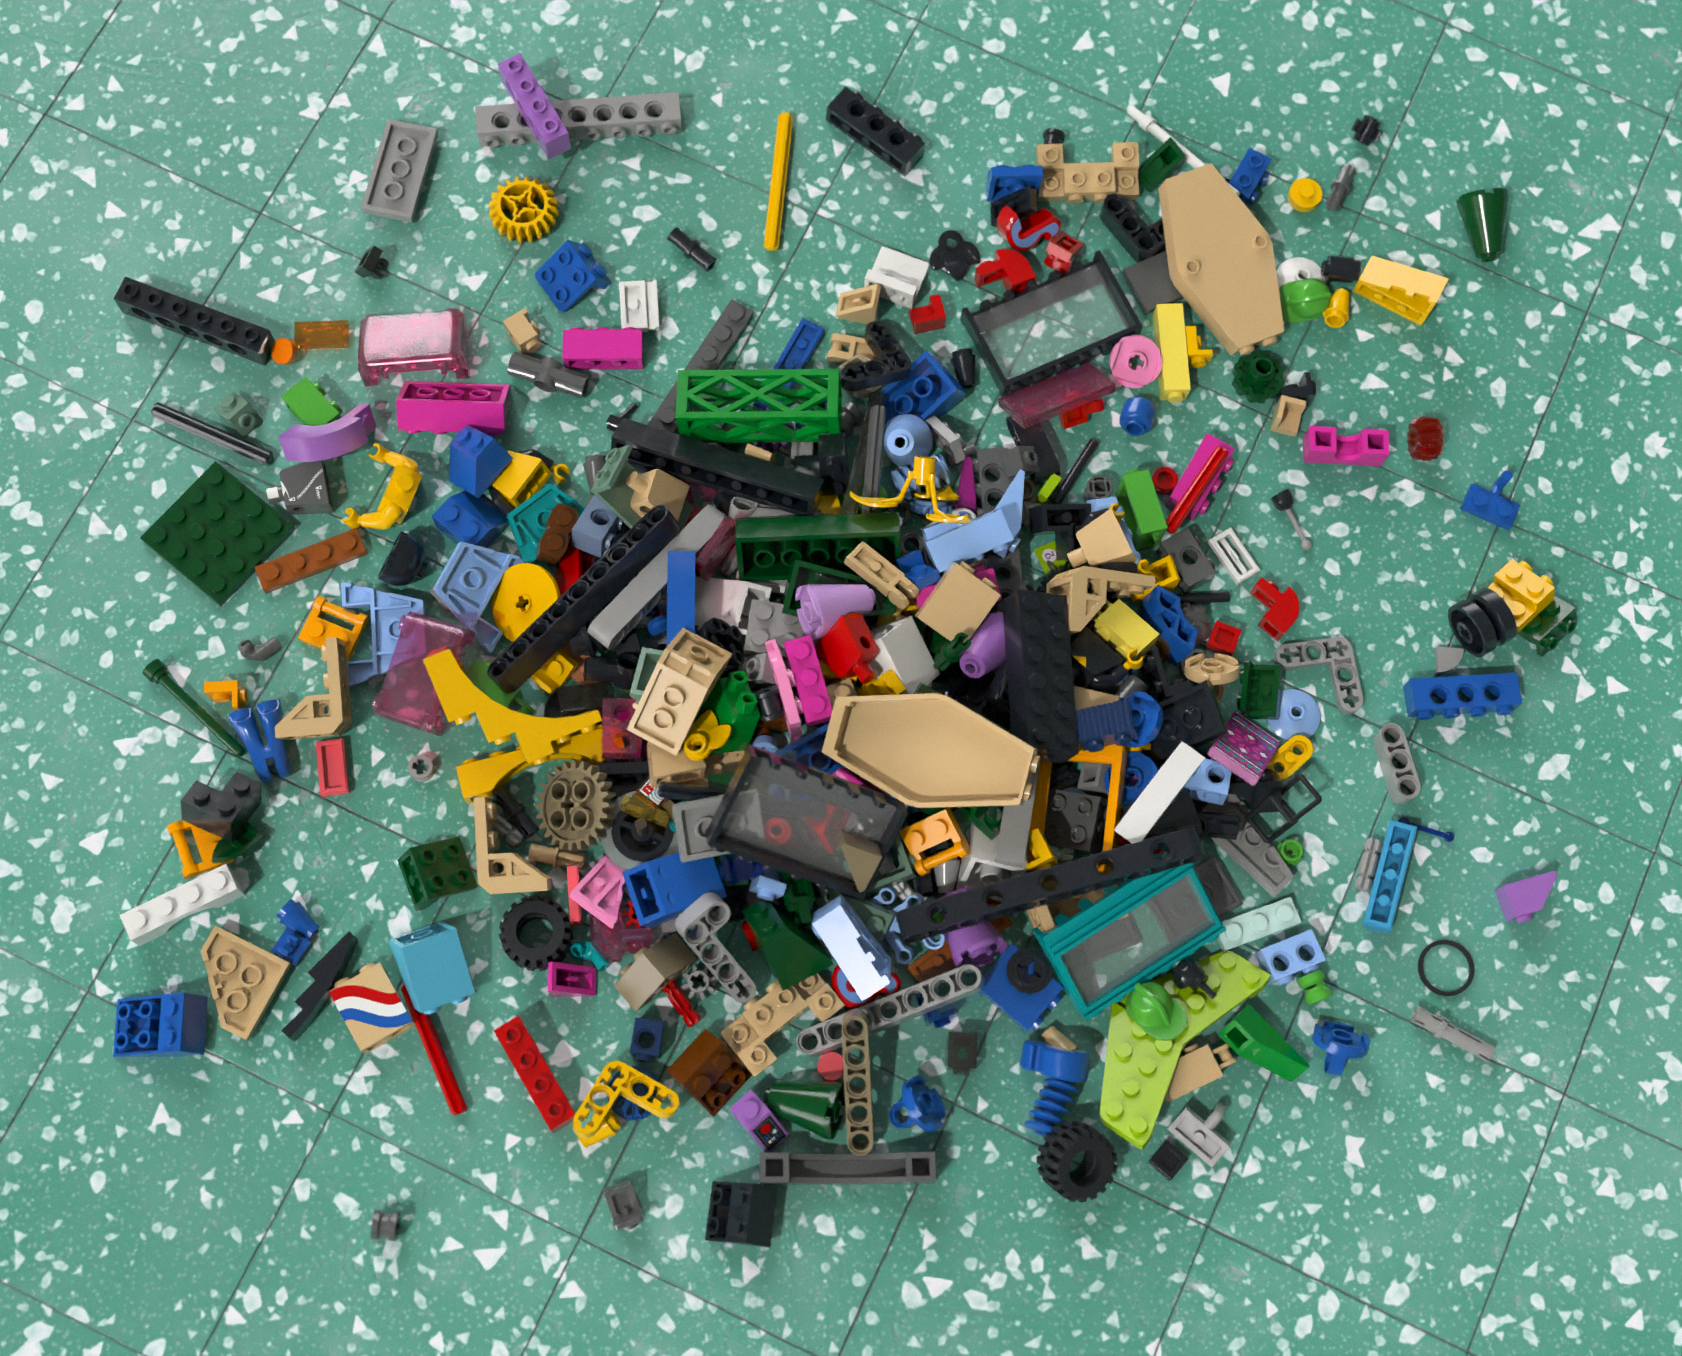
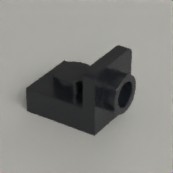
(1304, 391)

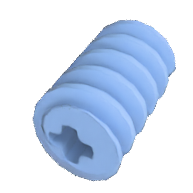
(899, 479)

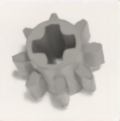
(700, 990)

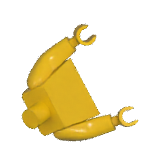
(397, 494)

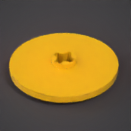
(517, 586)

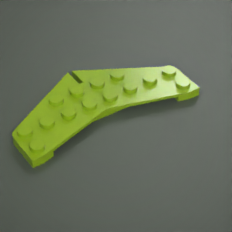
(1142, 1067)

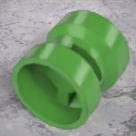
(1315, 994)

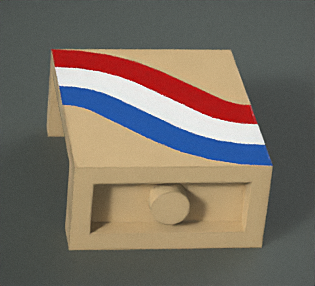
(371, 1007)

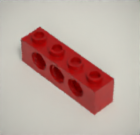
(535, 1074)

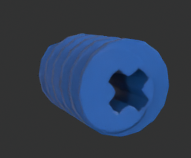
(1051, 1106)

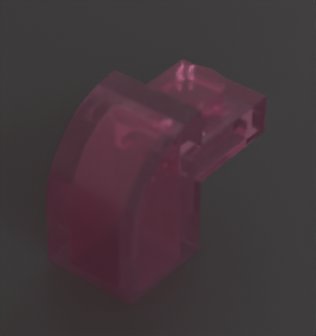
(614, 942)

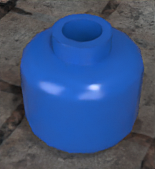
(1137, 416)

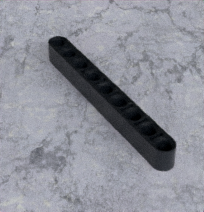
(583, 599)

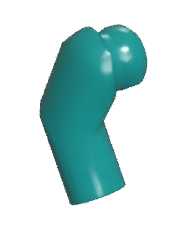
(585, 951)

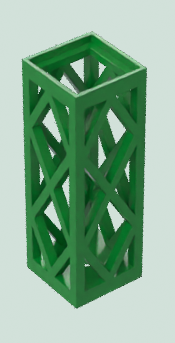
(767, 391)

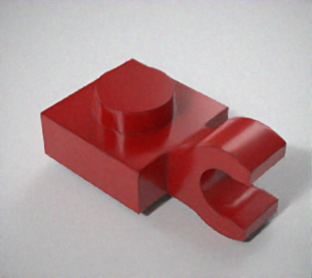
(1080, 414)

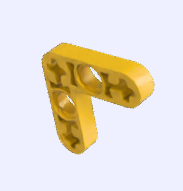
(624, 1088)

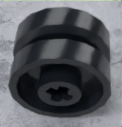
(1482, 622)

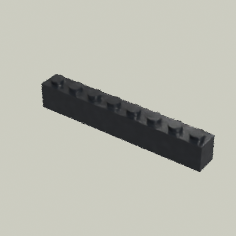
(719, 468)

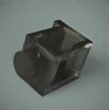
(957, 1041)

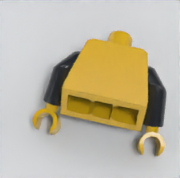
(523, 479)

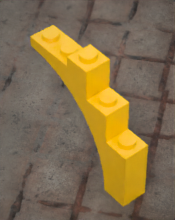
(533, 733)

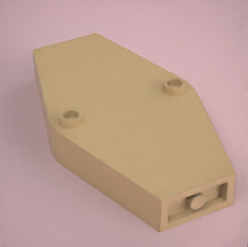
(1221, 260)
(930, 751)

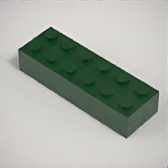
(771, 544)

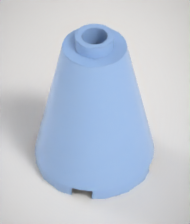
(916, 436)

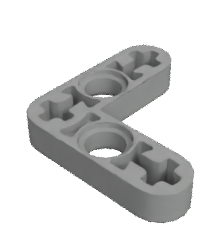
(1334, 662)

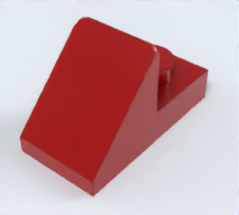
(1062, 252)

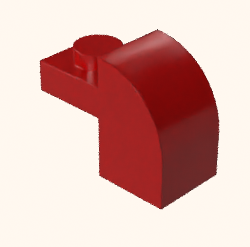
(1007, 266)
(1282, 607)

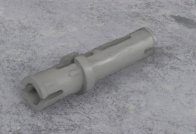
(1442, 1028)

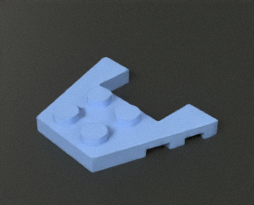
(469, 584)
(385, 619)

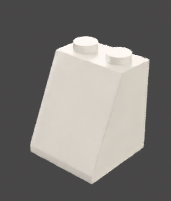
(903, 652)
(980, 865)

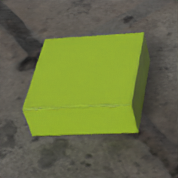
(1049, 489)

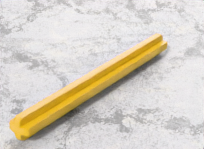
(778, 182)

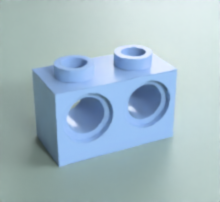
(1203, 788)
(1288, 952)

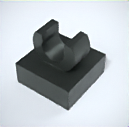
(370, 261)

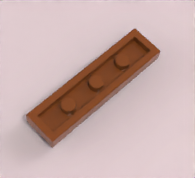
(311, 560)
(940, 960)

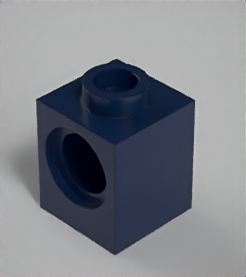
(643, 1027)

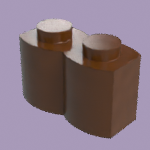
(557, 529)

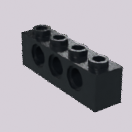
(879, 143)

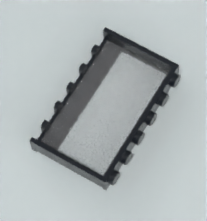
(1051, 325)
(791, 819)

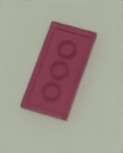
(1056, 395)

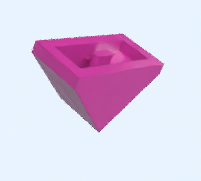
(571, 980)

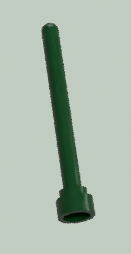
(157, 672)

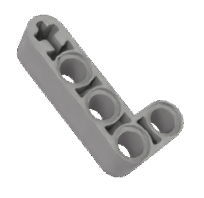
(717, 955)

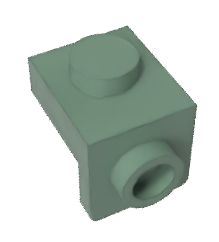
(238, 413)

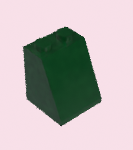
(787, 950)

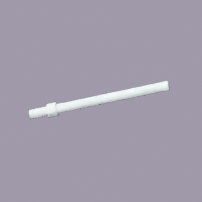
(1149, 124)

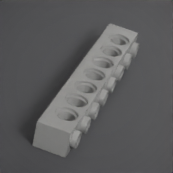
(590, 111)

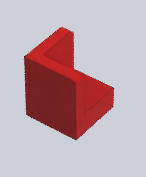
(928, 317)

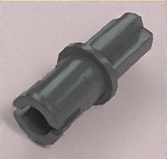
(1340, 187)

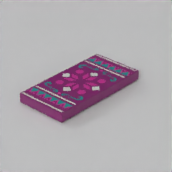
(1244, 748)

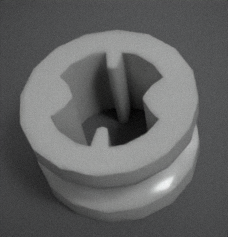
(427, 774)

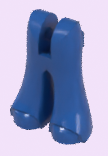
(246, 726)

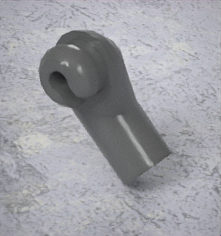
(258, 652)

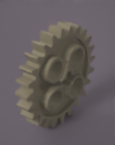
(575, 805)

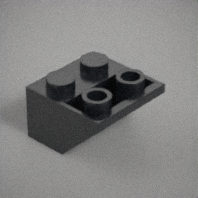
(741, 1213)

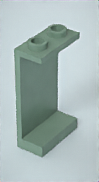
(616, 495)

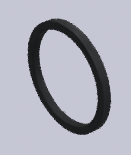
(1466, 954)

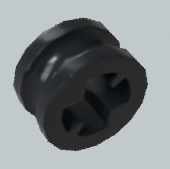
(906, 507)

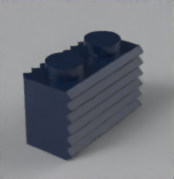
(1106, 725)

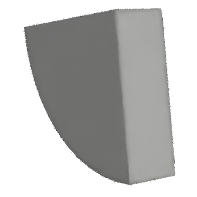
(1447, 658)

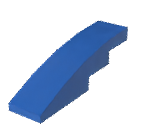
(680, 593)

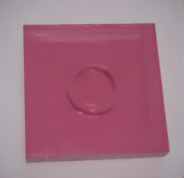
(716, 548)

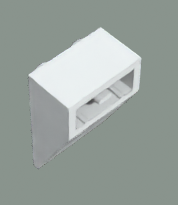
(727, 601)

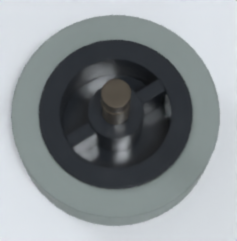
(637, 840)

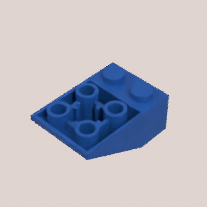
(668, 887)
(160, 1026)

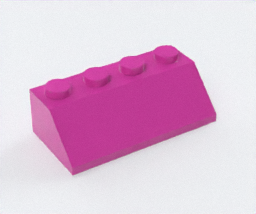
(452, 407)

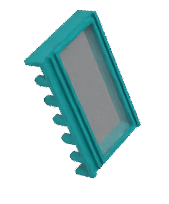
(1129, 936)

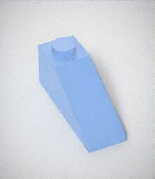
(1011, 506)

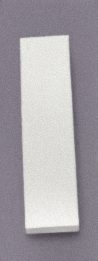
(1159, 793)

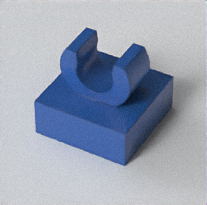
(291, 947)

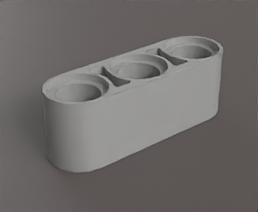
(1400, 751)

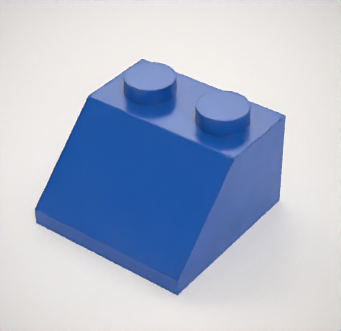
(475, 461)
(470, 520)

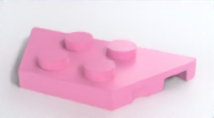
(785, 681)

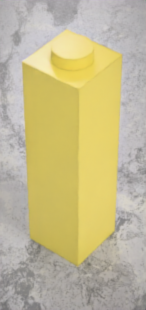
(1171, 341)

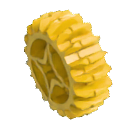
(527, 217)

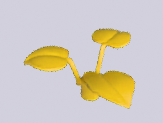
(924, 475)

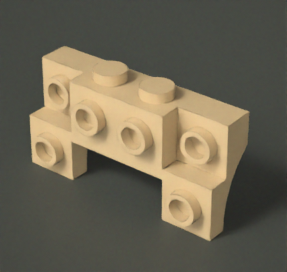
(1088, 180)
(774, 1012)

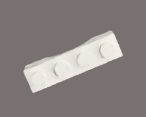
(159, 914)

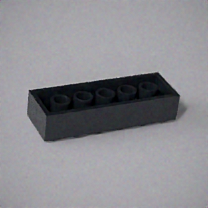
(1040, 673)

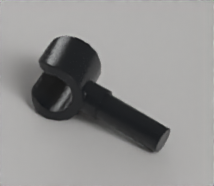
(614, 421)

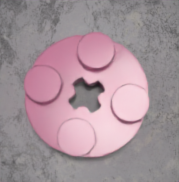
(1128, 348)

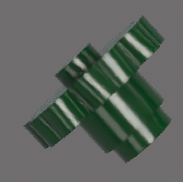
(1258, 377)

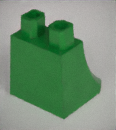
(733, 706)

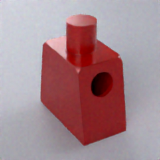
(849, 648)

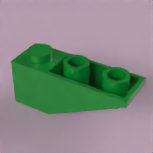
(1259, 1043)

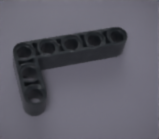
(1141, 233)

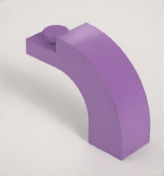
(329, 440)

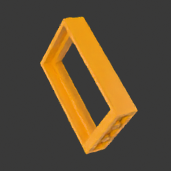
(1110, 754)

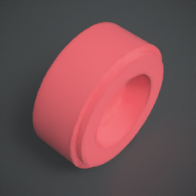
(830, 1066)

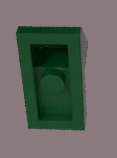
(1163, 162)

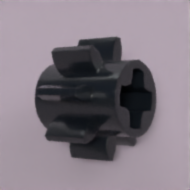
(1367, 130)

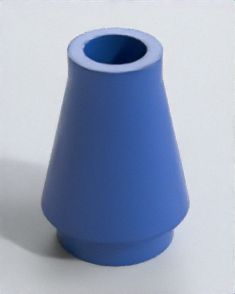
(298, 919)

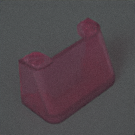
(413, 344)
(407, 688)

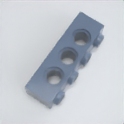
(598, 526)

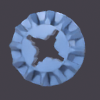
(925, 506)

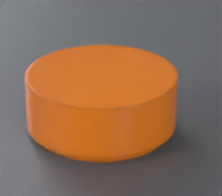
(284, 351)

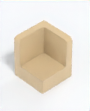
(1287, 415)

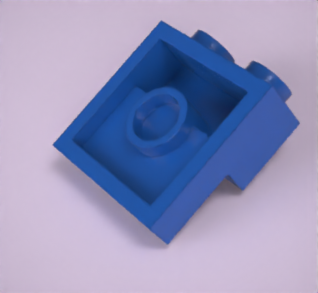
(1006, 180)

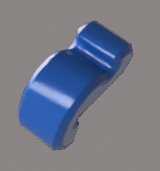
(1055, 1061)

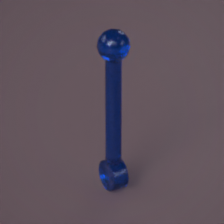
(1448, 836)

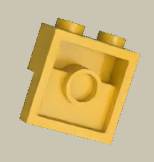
(1523, 591)

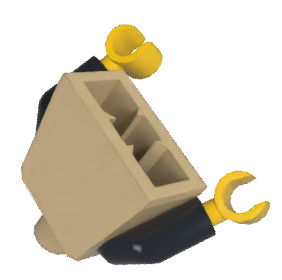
(1105, 543)

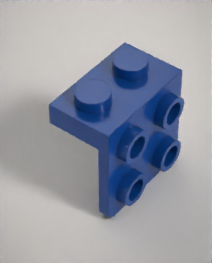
(571, 274)

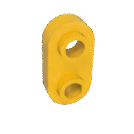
(1288, 759)

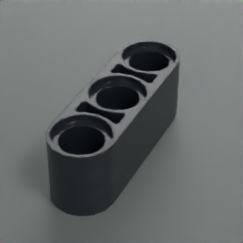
(1036, 437)

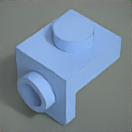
(768, 886)

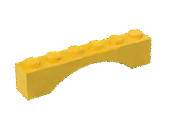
(488, 775)

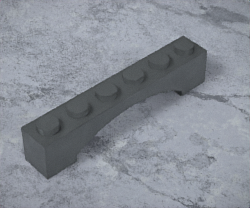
(847, 1168)

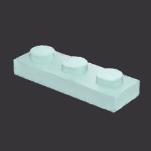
(1258, 924)

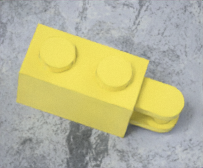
(1124, 630)

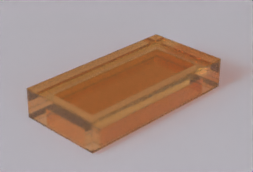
(321, 334)

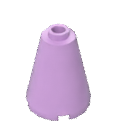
(827, 603)

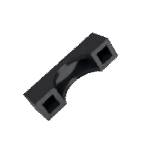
(1267, 785)

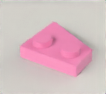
(601, 891)

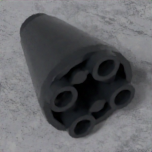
(726, 637)

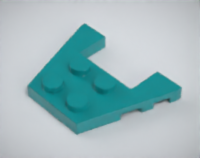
(530, 517)

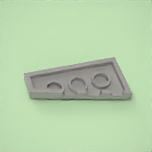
(1249, 849)

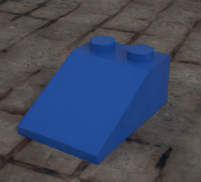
(926, 391)

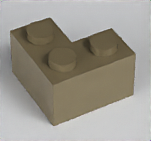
(654, 970)

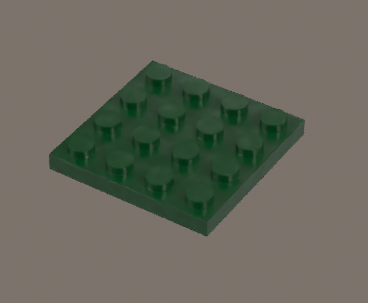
(217, 533)

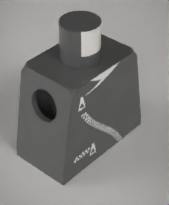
(303, 489)

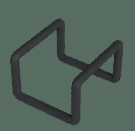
(1284, 809)

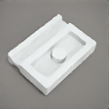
(639, 305)

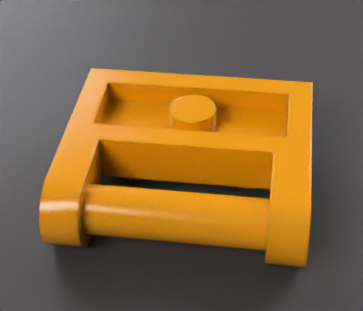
(317, 629)
(931, 832)
(205, 842)

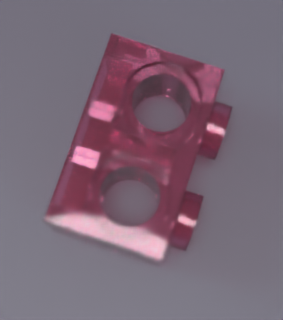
(613, 728)

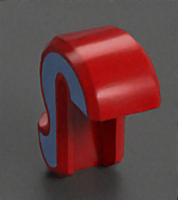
(1026, 233)
(849, 996)

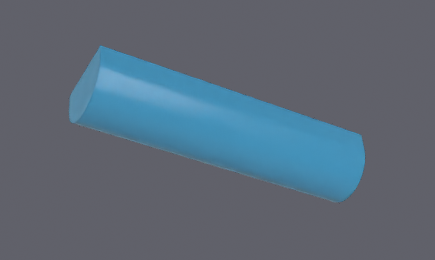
(1389, 877)

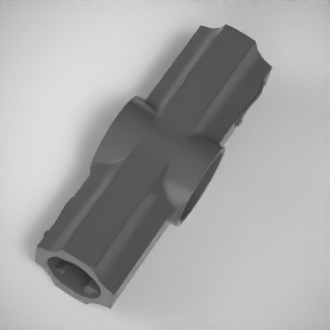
(548, 375)

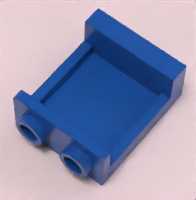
(1019, 1006)

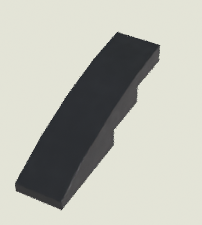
(326, 974)

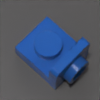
(916, 571)

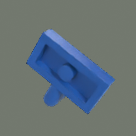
(1491, 505)

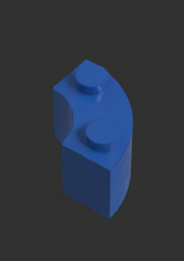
(1164, 614)

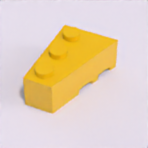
(1400, 288)

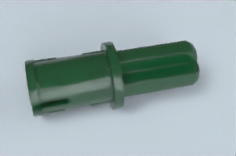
(951, 652)

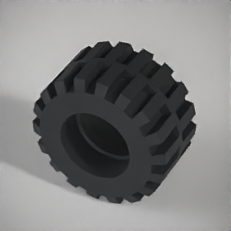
(523, 913)
(1093, 1171)

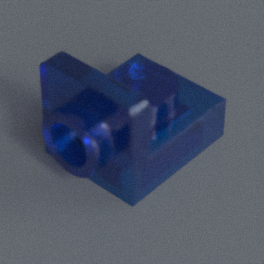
(738, 871)
(930, 1018)

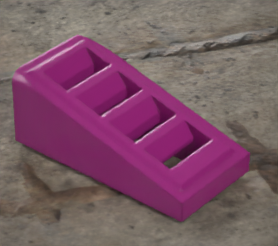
(966, 487)

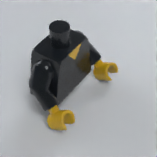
(1096, 663)

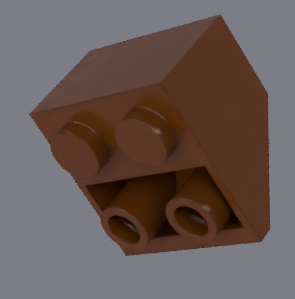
(709, 1072)

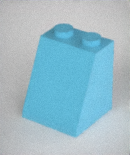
(432, 967)

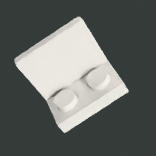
(898, 276)

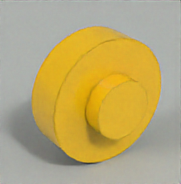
(1304, 195)

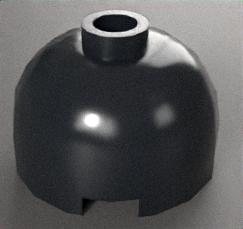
(404, 561)

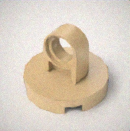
(1216, 670)

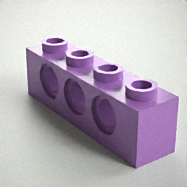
(534, 106)

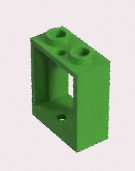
(1141, 509)

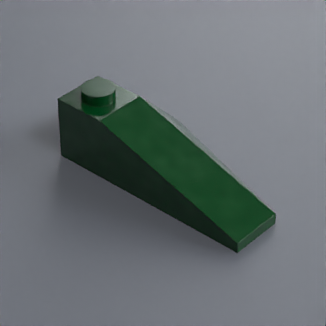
(810, 574)

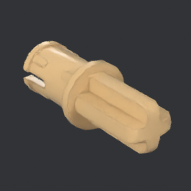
(556, 856)

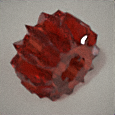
(1425, 438)

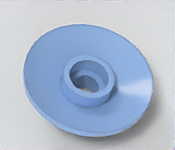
(1289, 725)

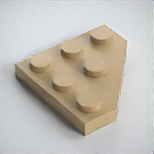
(241, 980)

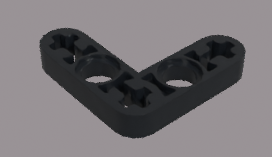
(858, 375)

